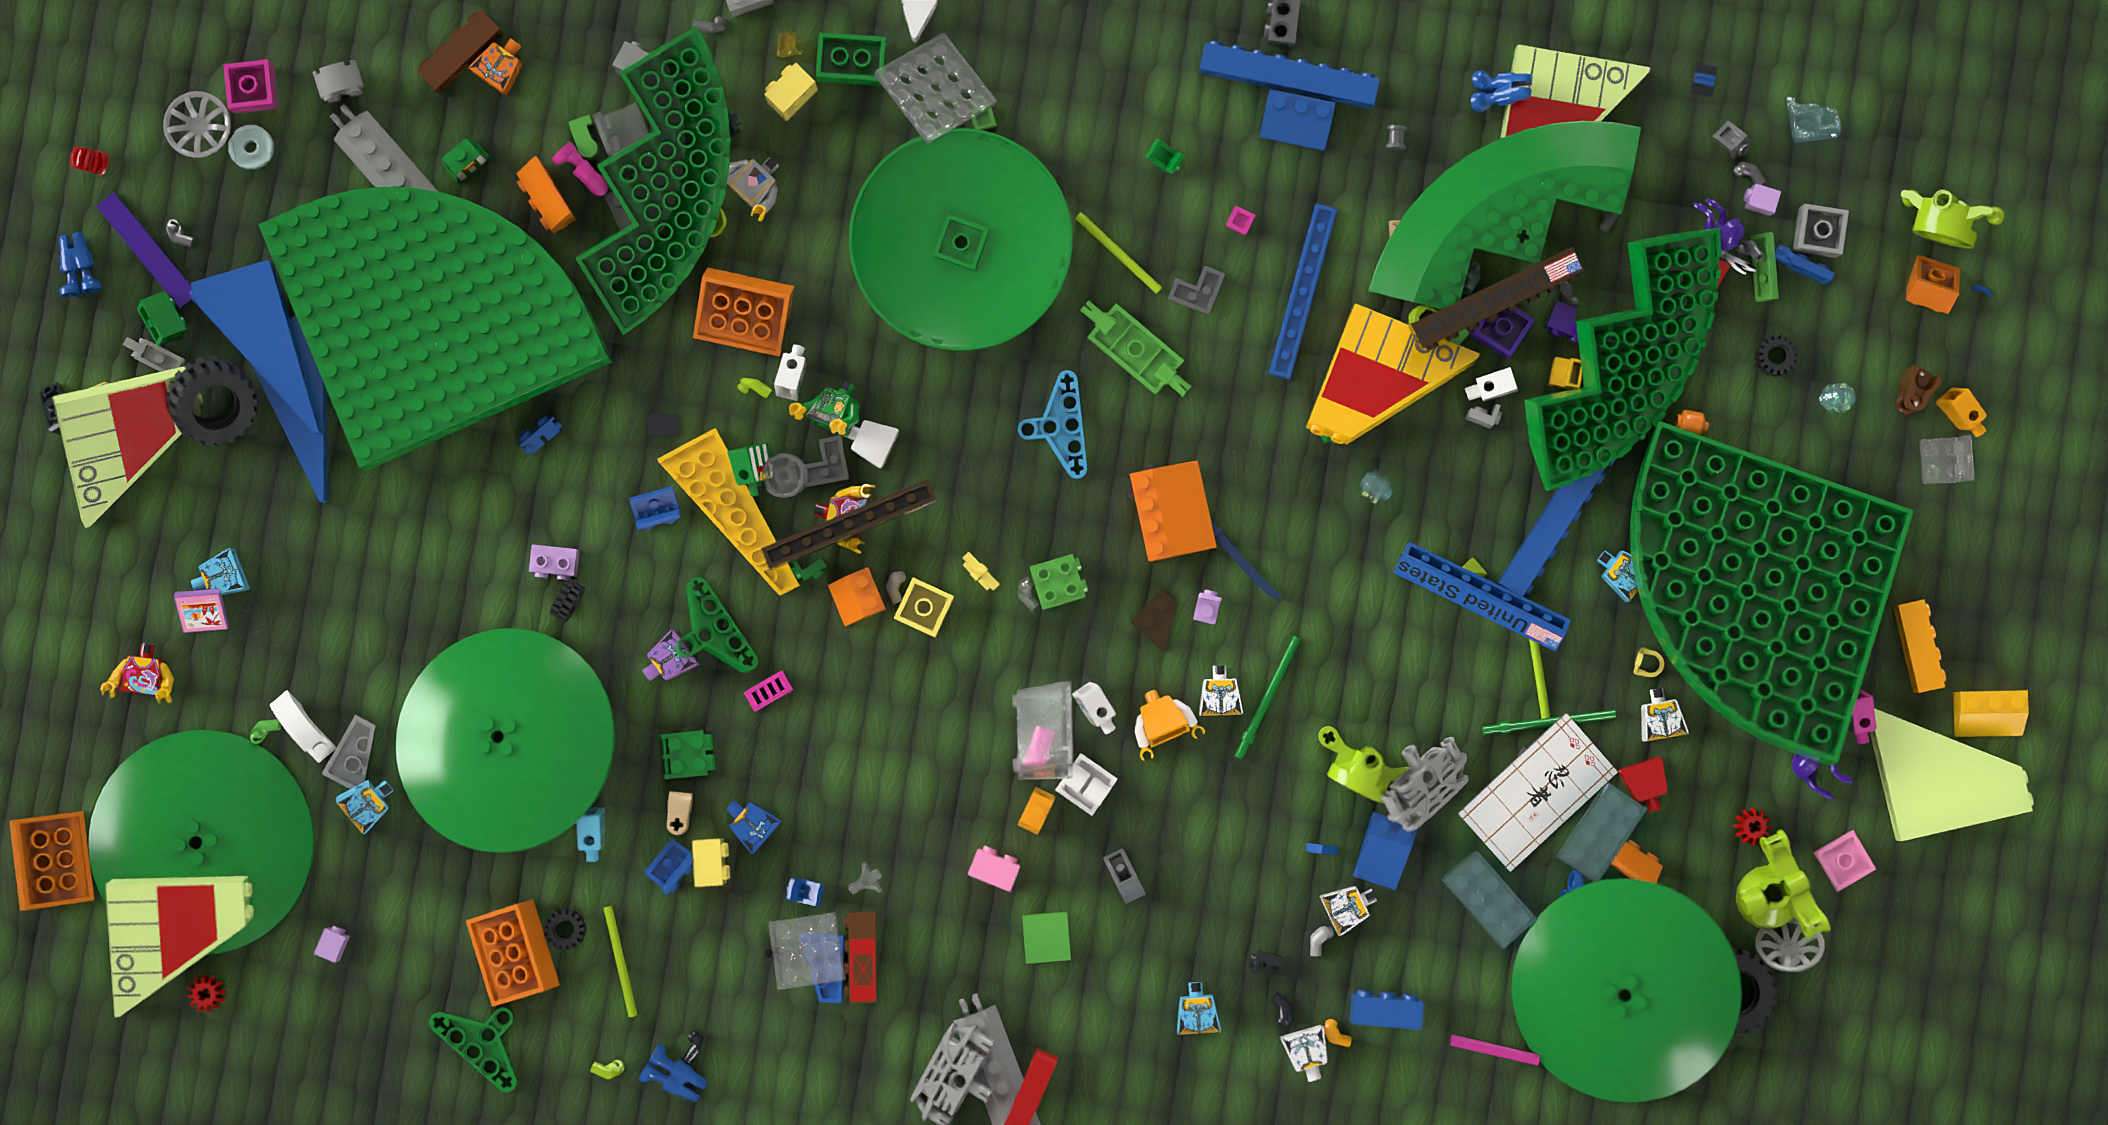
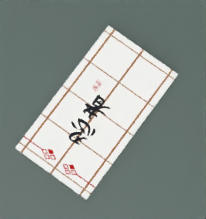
(1537, 792)

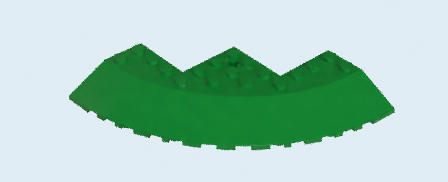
(674, 183)
(1496, 196)
(1630, 359)

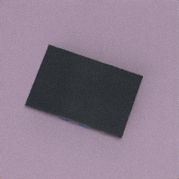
(1704, 79)
(663, 425)

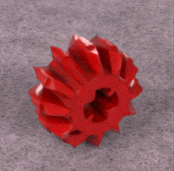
(89, 160)
(1752, 817)
(198, 996)

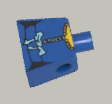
(752, 824)

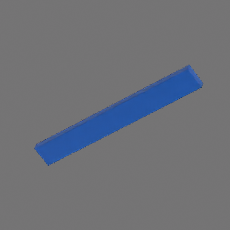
(1302, 291)

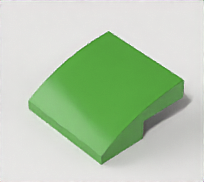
(1046, 937)

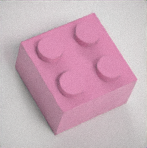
(994, 869)

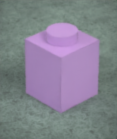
(1762, 199)
(332, 943)

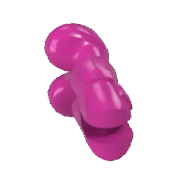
(583, 171)

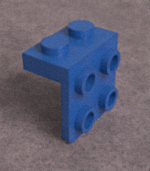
(670, 865)

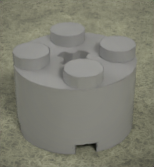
(338, 80)

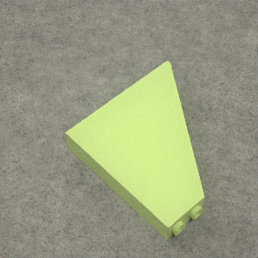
(1942, 783)

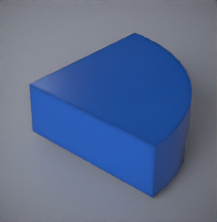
(1321, 849)

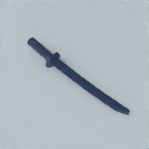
(1242, 562)

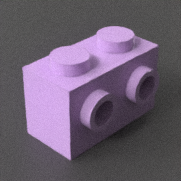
(554, 561)

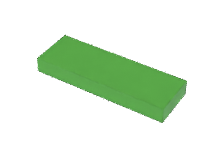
(1765, 276)

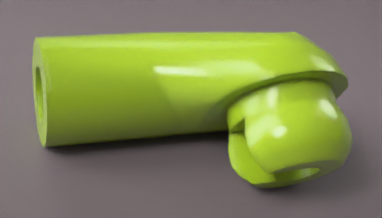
(755, 384)
(608, 1071)

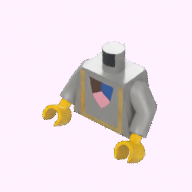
(754, 184)

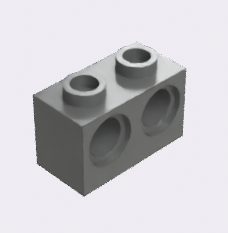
(1286, 22)

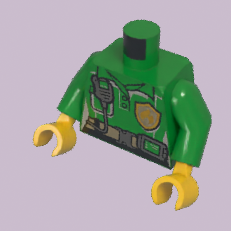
(831, 409)

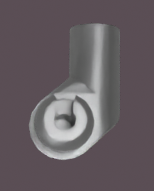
(1750, 170)
(177, 236)

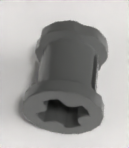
(1396, 137)

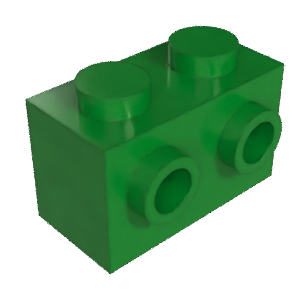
(162, 318)

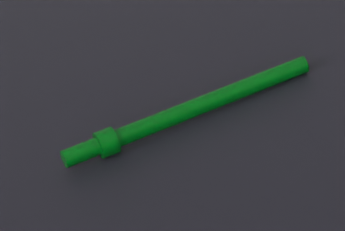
(1505, 727)
(1248, 736)

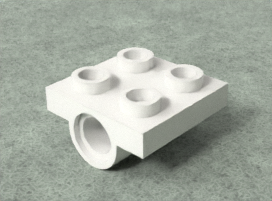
(1088, 785)

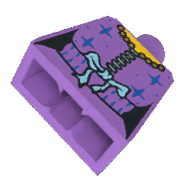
(666, 660)

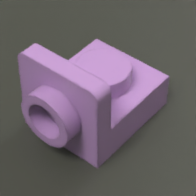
(1207, 607)

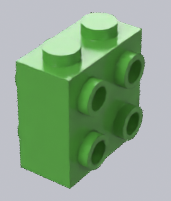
(1058, 581)

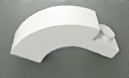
(300, 727)

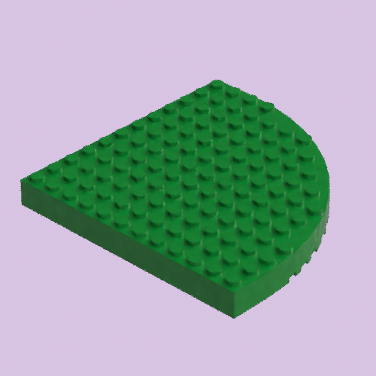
(426, 313)
(1762, 584)

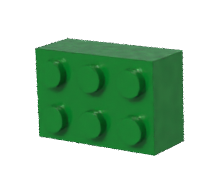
(850, 58)

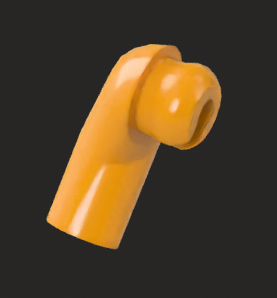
(1333, 1034)

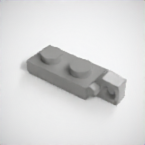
(154, 356)

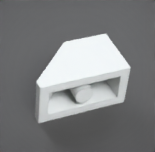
(917, 15)

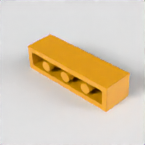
(1919, 646)

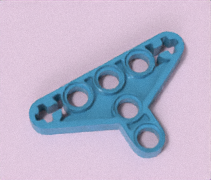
(1060, 415)

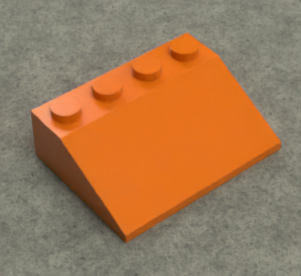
(743, 311)
(1173, 510)
(51, 860)
(512, 953)

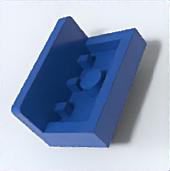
(655, 508)

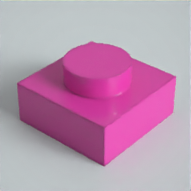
(1240, 220)

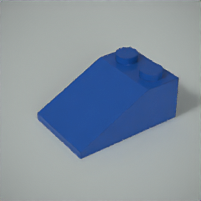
(1384, 851)

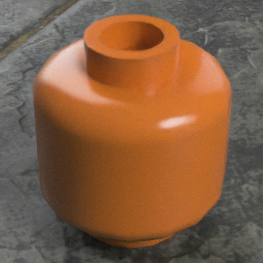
(1692, 422)

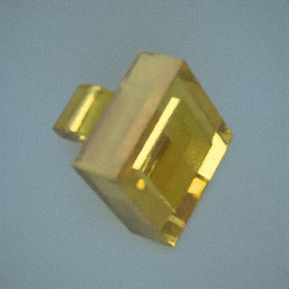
(787, 44)

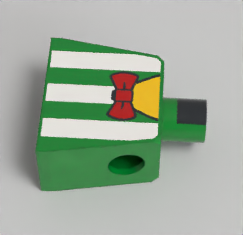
(464, 159)
(748, 466)

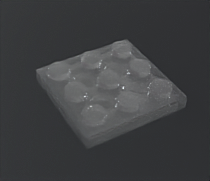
(806, 951)

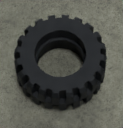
(227, 424)
(1762, 992)

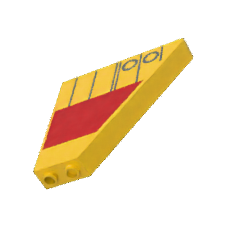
(1379, 374)

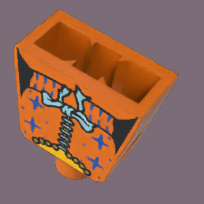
(498, 66)

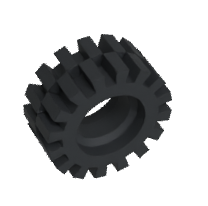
(1790, 355)
(567, 600)
(551, 929)

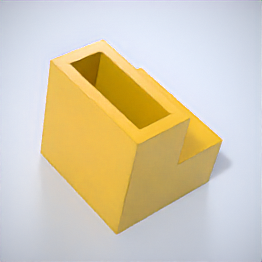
(1566, 373)

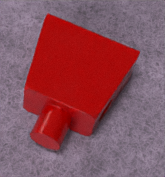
(1645, 781)

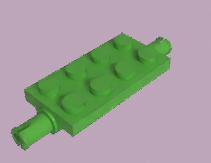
(1135, 349)

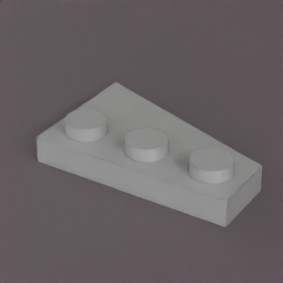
(352, 754)

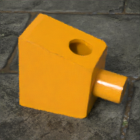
(1963, 410)
(1036, 810)

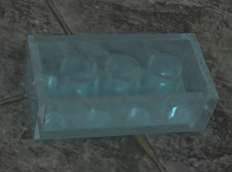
(1601, 832)
(1488, 899)

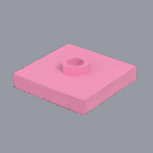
(1844, 860)

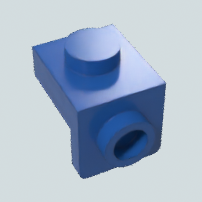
(804, 891)

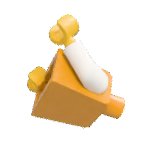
(1163, 720)

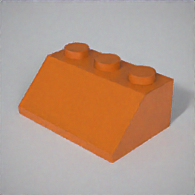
(545, 196)

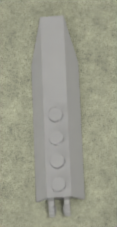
(377, 153)
(1000, 1068)

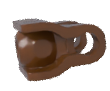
(1916, 386)

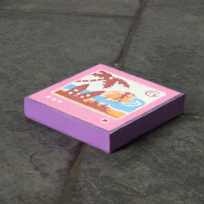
(201, 610)

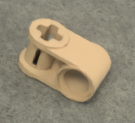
(679, 807)

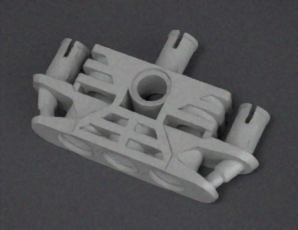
(1426, 784)
(940, 1067)

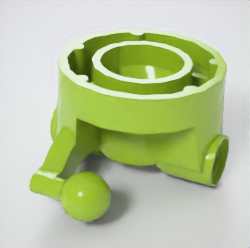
(1948, 222)

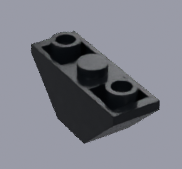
(48, 405)

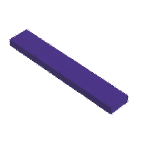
(146, 249)

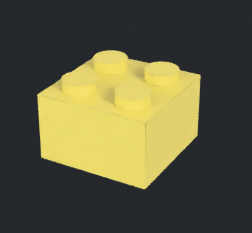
(790, 91)
(924, 607)
(710, 862)

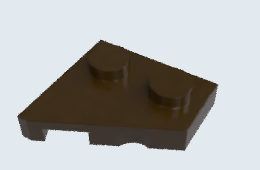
(1157, 618)

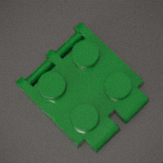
(687, 754)

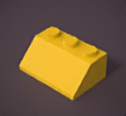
(1990, 713)

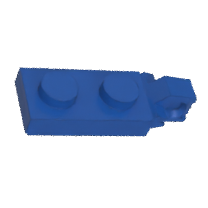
(1801, 264)

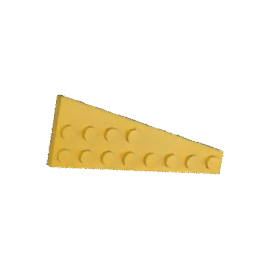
(708, 478)

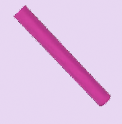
(1493, 1049)

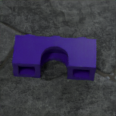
(1562, 322)

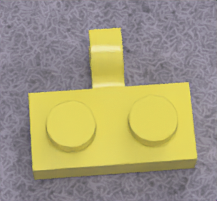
(979, 571)

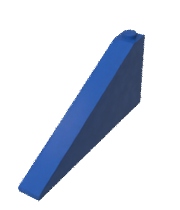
(254, 317)
(308, 446)

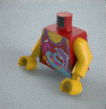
(843, 502)
(142, 676)

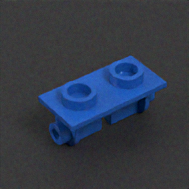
(531, 438)

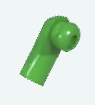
(262, 728)

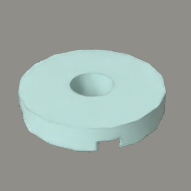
(260, 156)

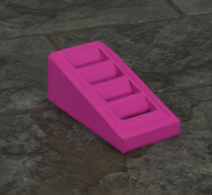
(784, 681)

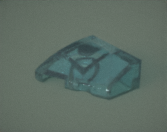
(1812, 121)

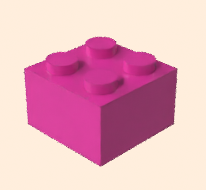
(250, 86)

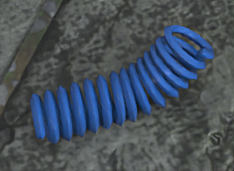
(1982, 289)

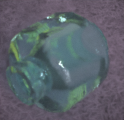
(1837, 397)
(1375, 486)

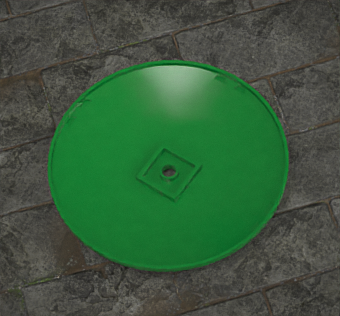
(951, 189)
(552, 747)
(215, 789)
(1634, 940)

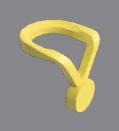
(1640, 672)

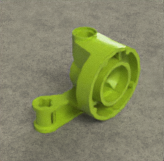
(1353, 771)
(1791, 882)

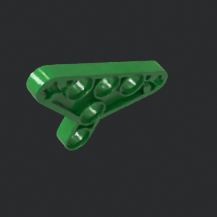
(719, 639)
(489, 1050)

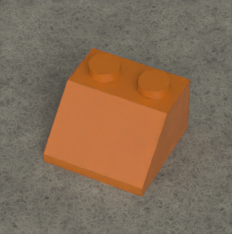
(1933, 284)
(857, 596)
(1636, 864)

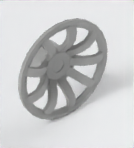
(197, 125)
(1789, 949)

